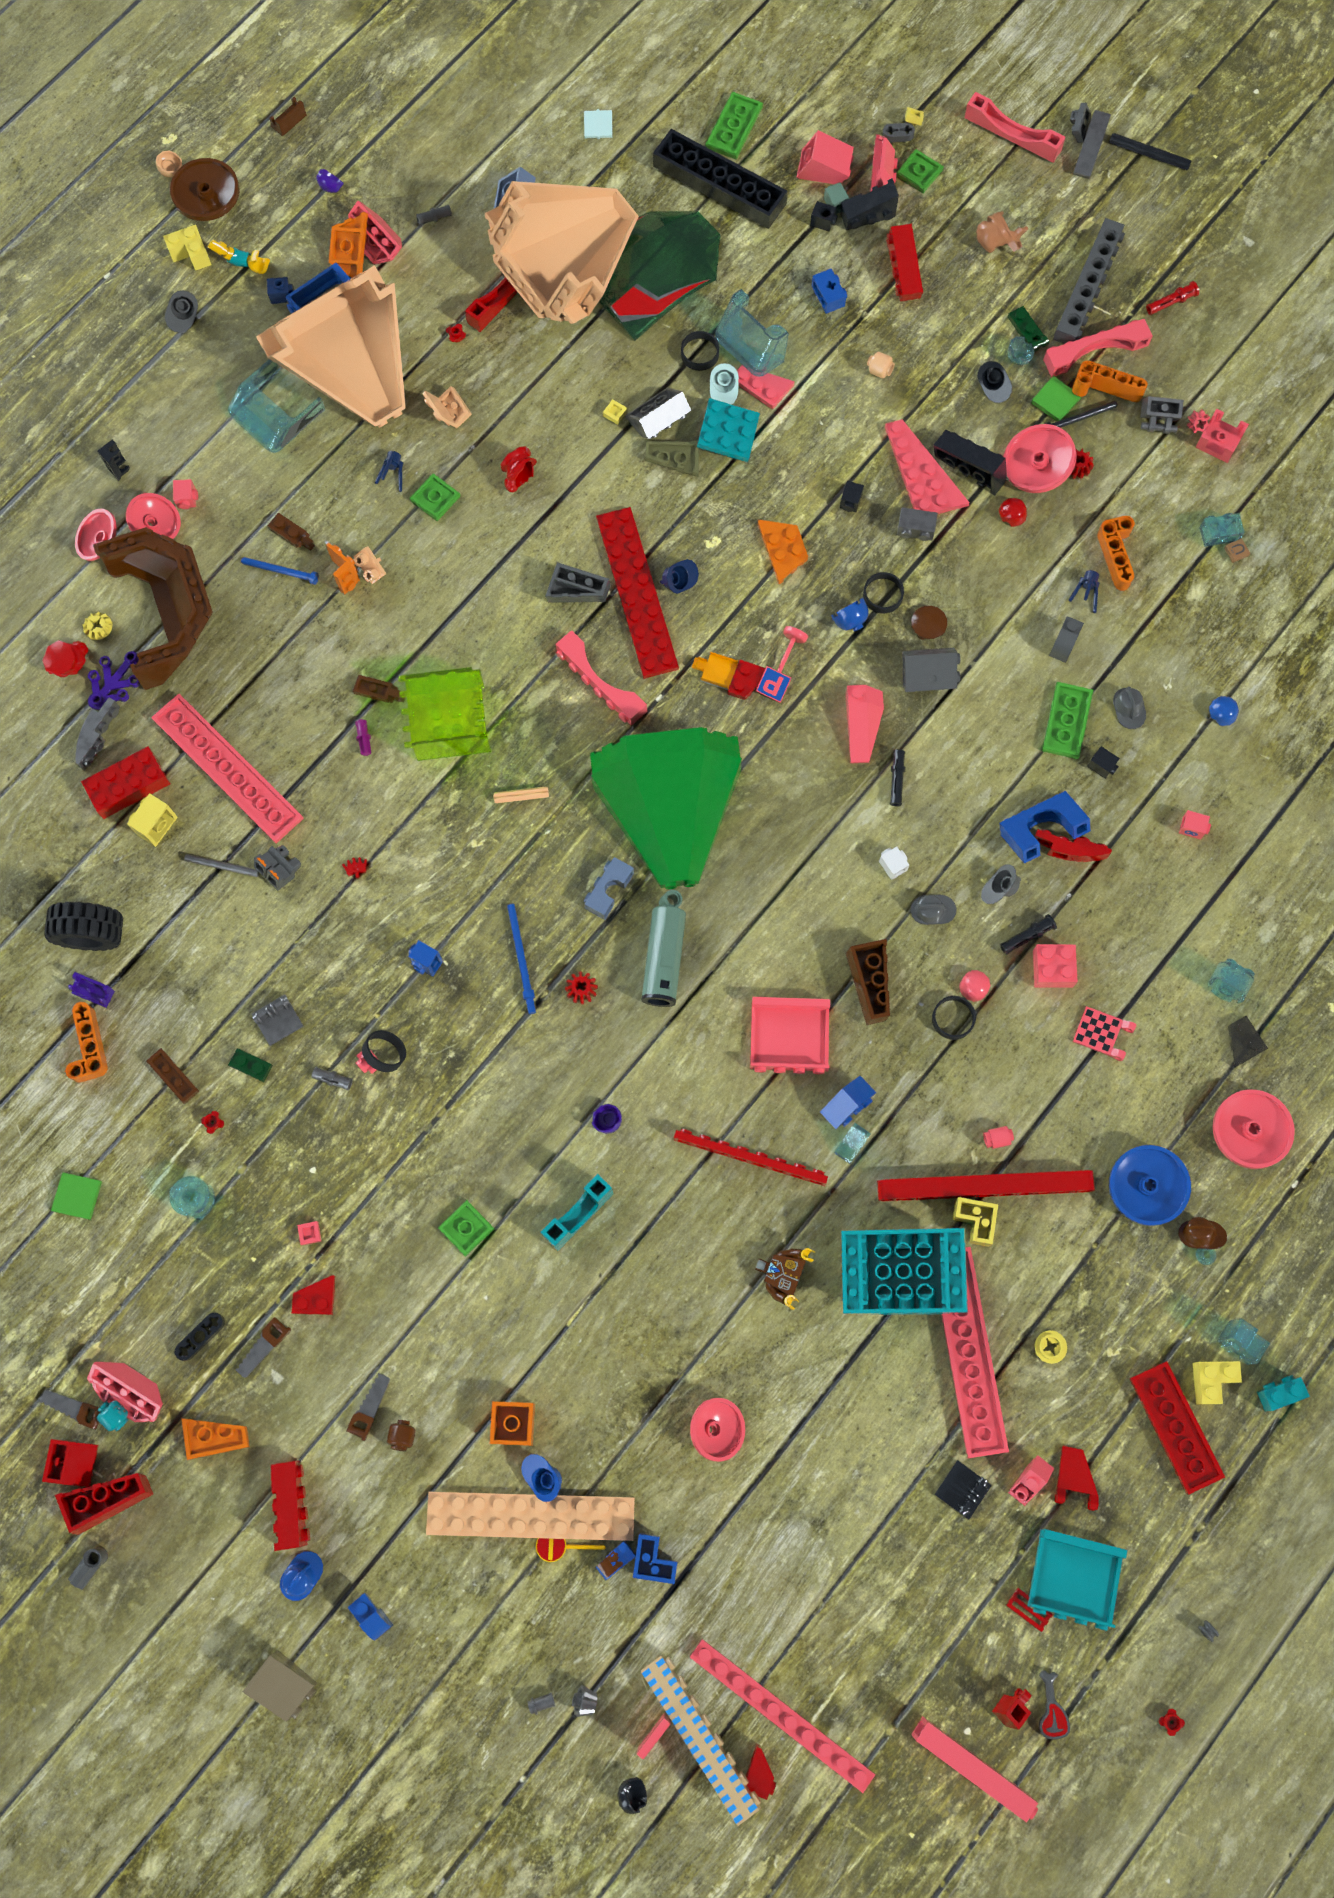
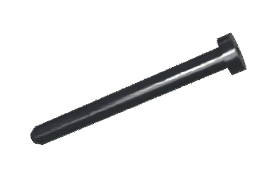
(1084, 415)

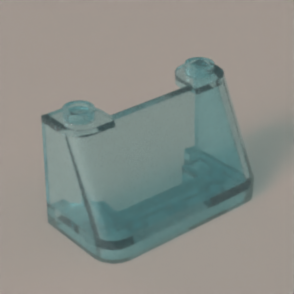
(748, 339)

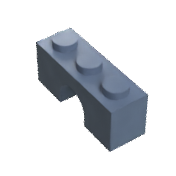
(615, 874)

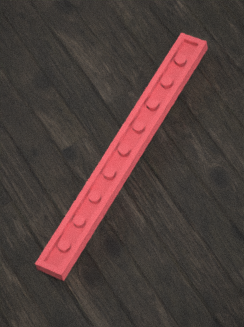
(782, 1716)

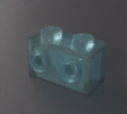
(1221, 529)

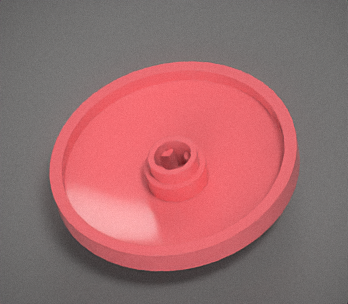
(1040, 458)
(1253, 1129)

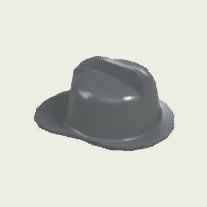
(181, 311)
(1129, 708)
(1002, 884)
(933, 909)

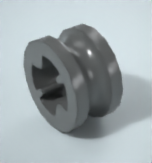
(1208, 1631)

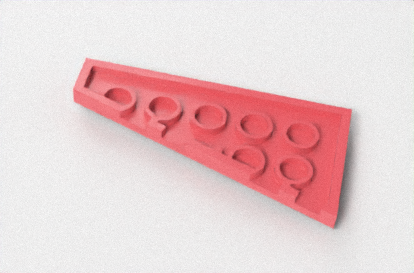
(924, 478)

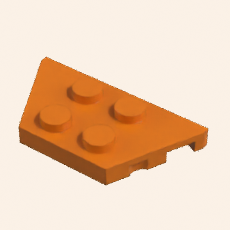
(348, 244)
(783, 547)

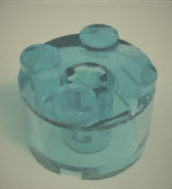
(1231, 981)
(202, 1201)

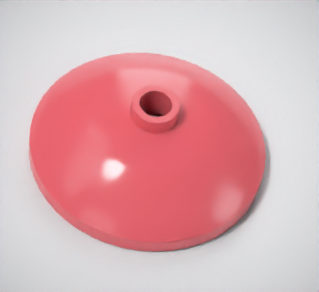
(157, 511)
(94, 528)
(726, 1433)

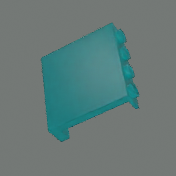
(1076, 1579)

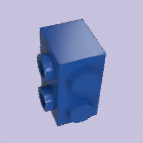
(424, 958)

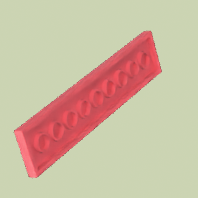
(227, 768)
(974, 1374)

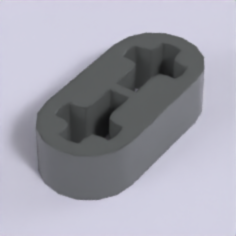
(898, 132)

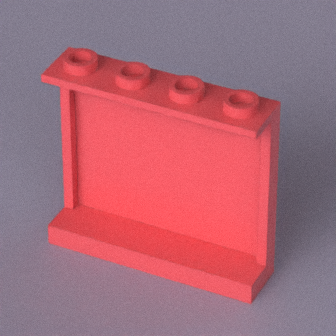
(790, 1035)

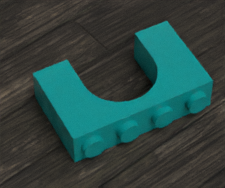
(595, 1195)

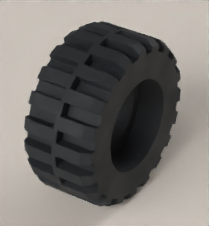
(83, 926)

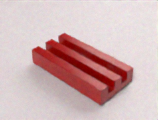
(1044, 1621)

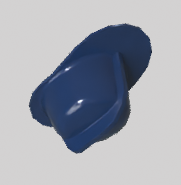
(680, 576)

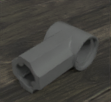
(87, 1567)

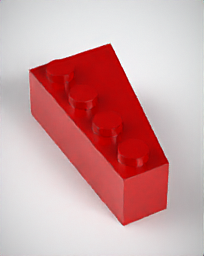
(289, 1506)

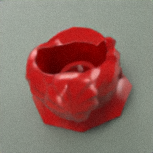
(518, 468)
(65, 658)

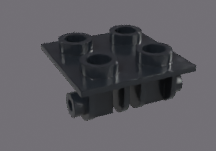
(963, 1489)

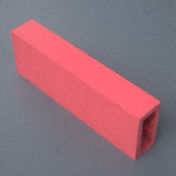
(975, 1769)

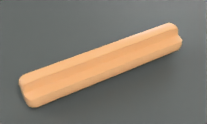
(521, 794)

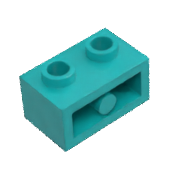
(1282, 1394)

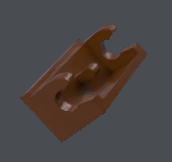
(289, 117)

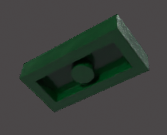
(250, 1065)

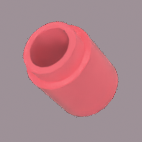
(998, 1137)

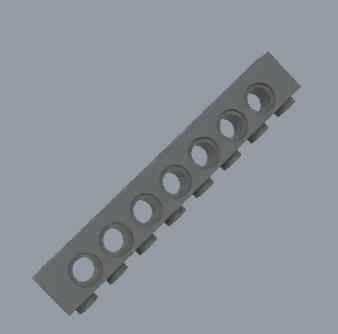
(1094, 272)

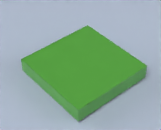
(919, 171)
(1055, 399)
(435, 497)
(76, 1196)
(466, 1228)

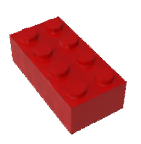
(125, 782)

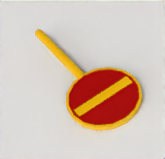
(554, 1549)

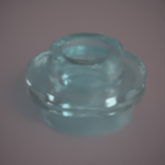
(1205, 1261)

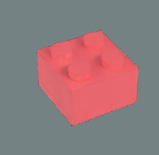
(1055, 966)

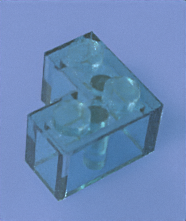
(1242, 1339)

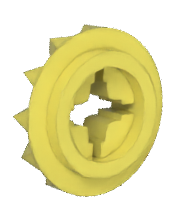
(97, 633)
(1059, 1351)

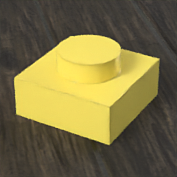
(914, 116)
(615, 412)

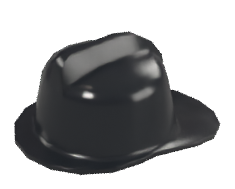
(994, 381)

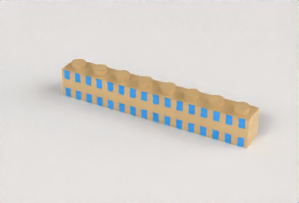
(701, 1740)

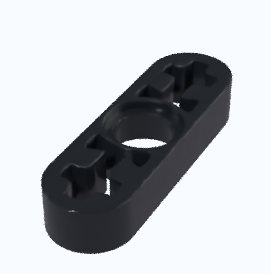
(191, 1336)

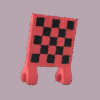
(1100, 1032)

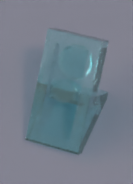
(852, 1143)

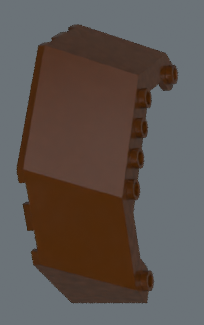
(177, 593)

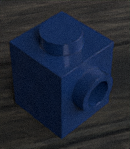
(278, 289)

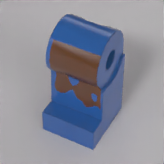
(615, 1560)

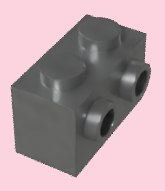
(917, 524)

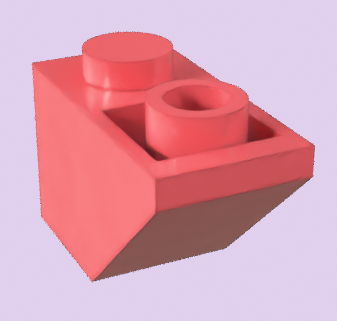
(1031, 1480)

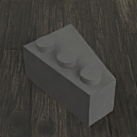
(576, 585)

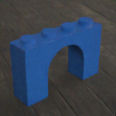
(1057, 809)

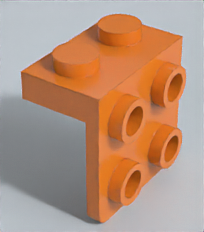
(346, 574)

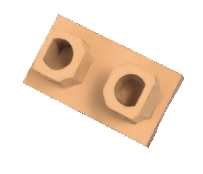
(370, 565)

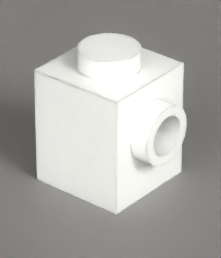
(894, 862)

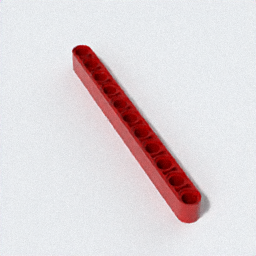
(985, 1185)

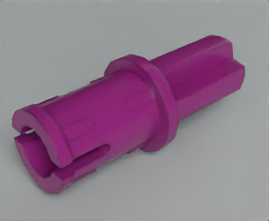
(363, 737)

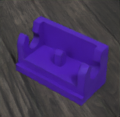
(91, 990)

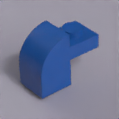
(371, 1619)

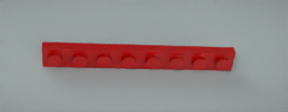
(759, 1159)

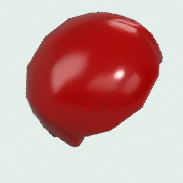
(1013, 512)

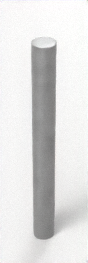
(221, 865)

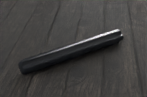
(1150, 151)

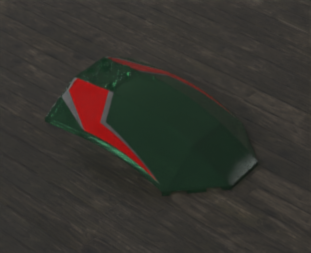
(660, 267)

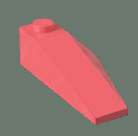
(864, 715)

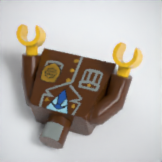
(784, 1273)

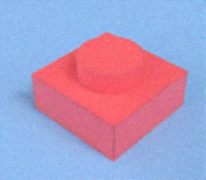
(309, 1233)

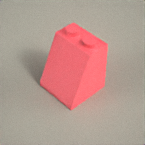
(825, 160)

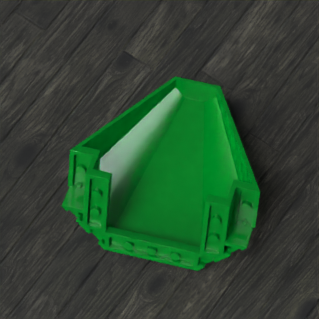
(669, 796)

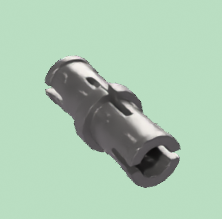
(332, 1078)

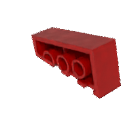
(904, 262)
(99, 1502)

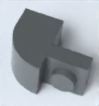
(1066, 639)

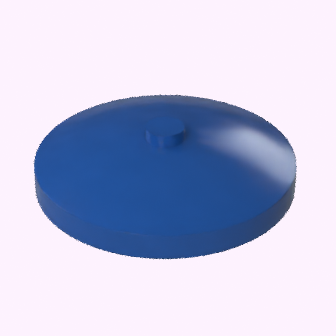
(1150, 1185)

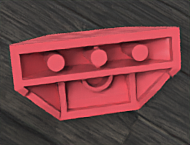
(883, 162)
(381, 241)
(128, 1387)

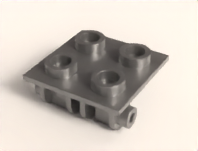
(277, 1020)

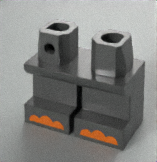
(275, 867)

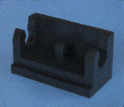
(113, 459)

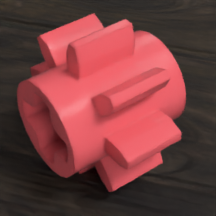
(1198, 416)
(363, 1065)

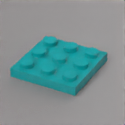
(728, 430)

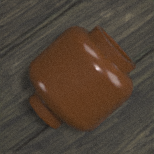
(401, 1435)

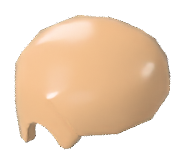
(168, 163)

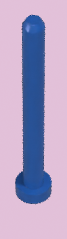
(312, 577)

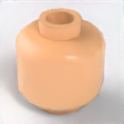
(880, 365)

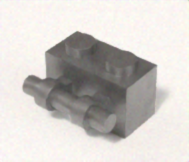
(1161, 409)

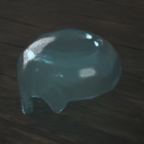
(1019, 351)

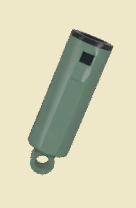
(664, 952)

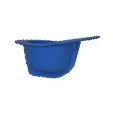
(541, 1477)
(301, 1576)

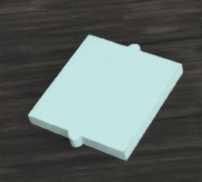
(598, 124)

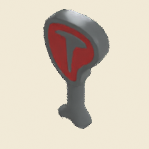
(1054, 1722)

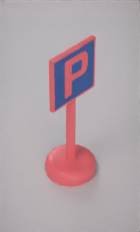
(773, 682)

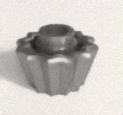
(584, 1702)

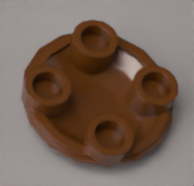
(929, 622)

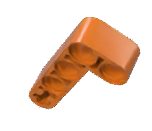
(1108, 381)
(1121, 574)
(85, 1041)

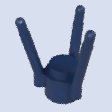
(391, 462)
(1089, 582)

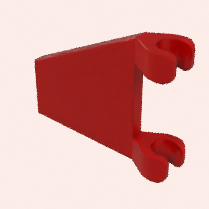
(1075, 1476)

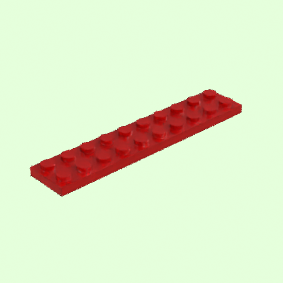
(637, 593)

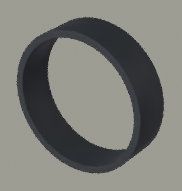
(699, 335)
(883, 575)
(962, 1000)
(391, 1038)

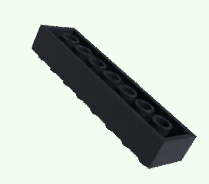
(719, 178)

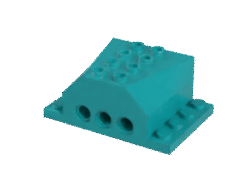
(904, 1271)

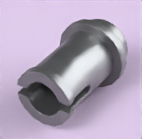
(541, 1703)

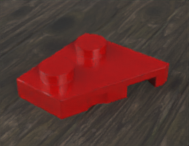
(745, 679)

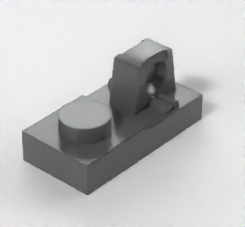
(1081, 120)

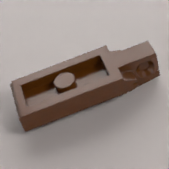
(290, 532)
(377, 689)

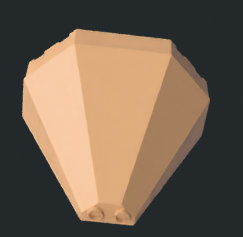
(560, 244)
(346, 347)

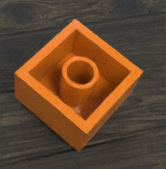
(512, 1423)

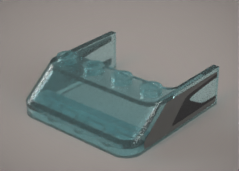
(263, 417)

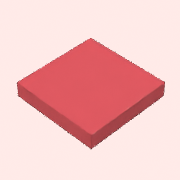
(653, 1736)

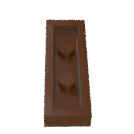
(172, 1076)

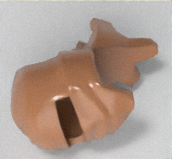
(997, 233)

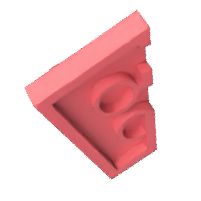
(767, 388)

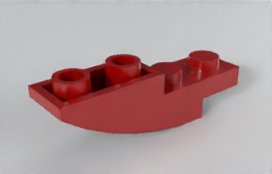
(1079, 850)

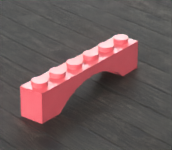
(1041, 142)
(1129, 337)
(626, 703)

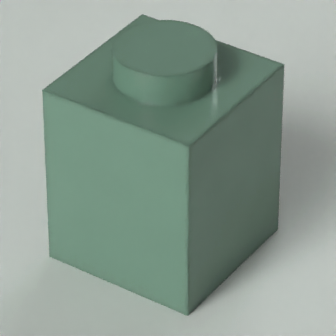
(835, 195)

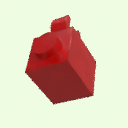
(1012, 1709)

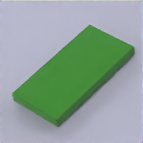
(734, 125)
(1067, 720)

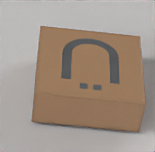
(1237, 550)

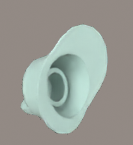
(724, 383)

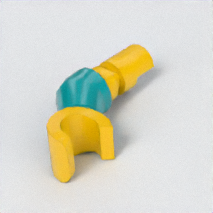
(240, 258)

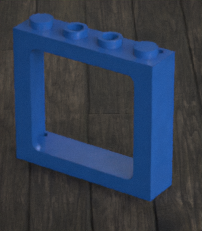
(315, 287)

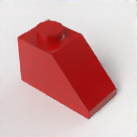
(760, 1774)

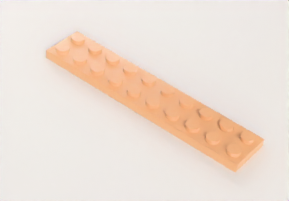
(530, 1517)

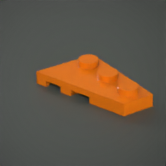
(212, 1438)

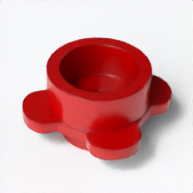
(459, 336)
(218, 1123)
(1171, 1728)

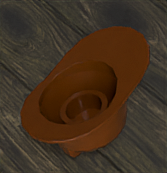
(1202, 1234)

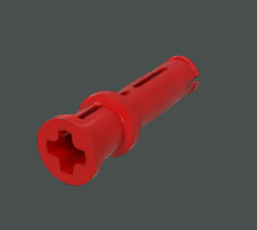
(1180, 295)

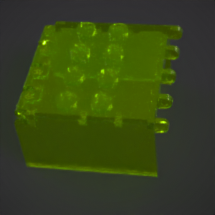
(445, 713)

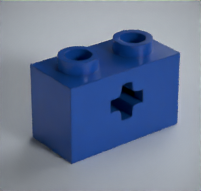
(829, 291)

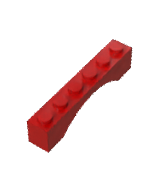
(485, 308)

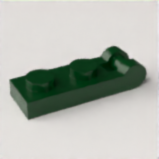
(1027, 328)

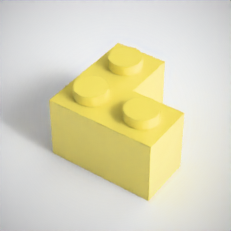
(187, 244)
(982, 1217)
(1209, 1377)

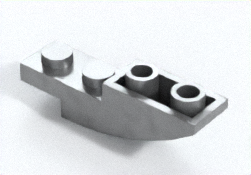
(90, 736)

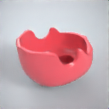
(974, 985)

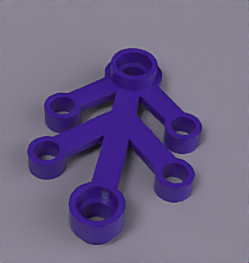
(112, 682)

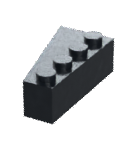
(972, 460)

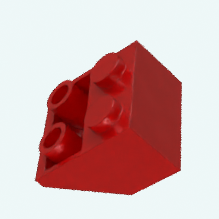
(70, 1463)

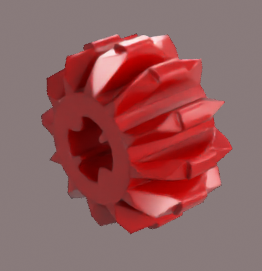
(1083, 464)
(584, 982)

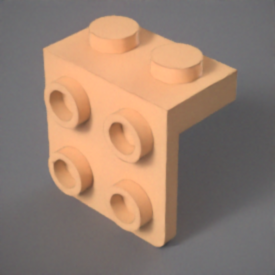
(448, 407)

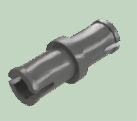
(433, 215)

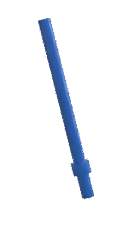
(528, 993)

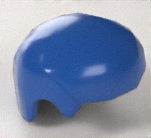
(1224, 710)

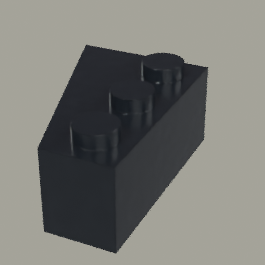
(871, 207)

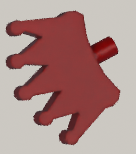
(355, 868)

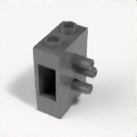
(930, 669)

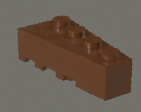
(871, 979)

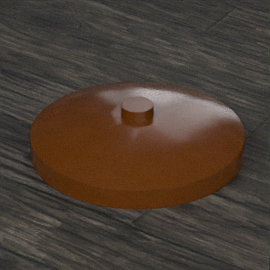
(204, 189)

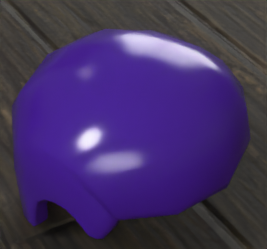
(328, 182)
(607, 1119)

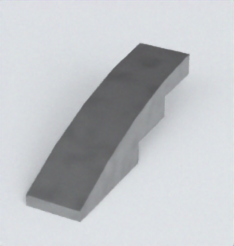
(1092, 144)

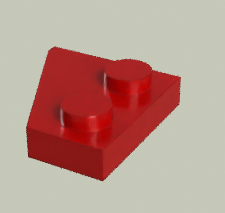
(315, 1298)

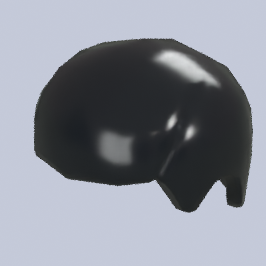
(632, 1795)

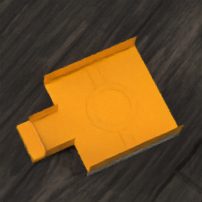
(717, 671)

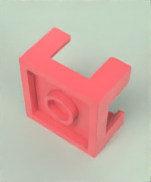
(1220, 437)

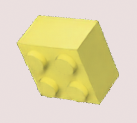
(152, 820)

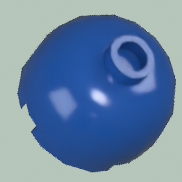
(851, 616)

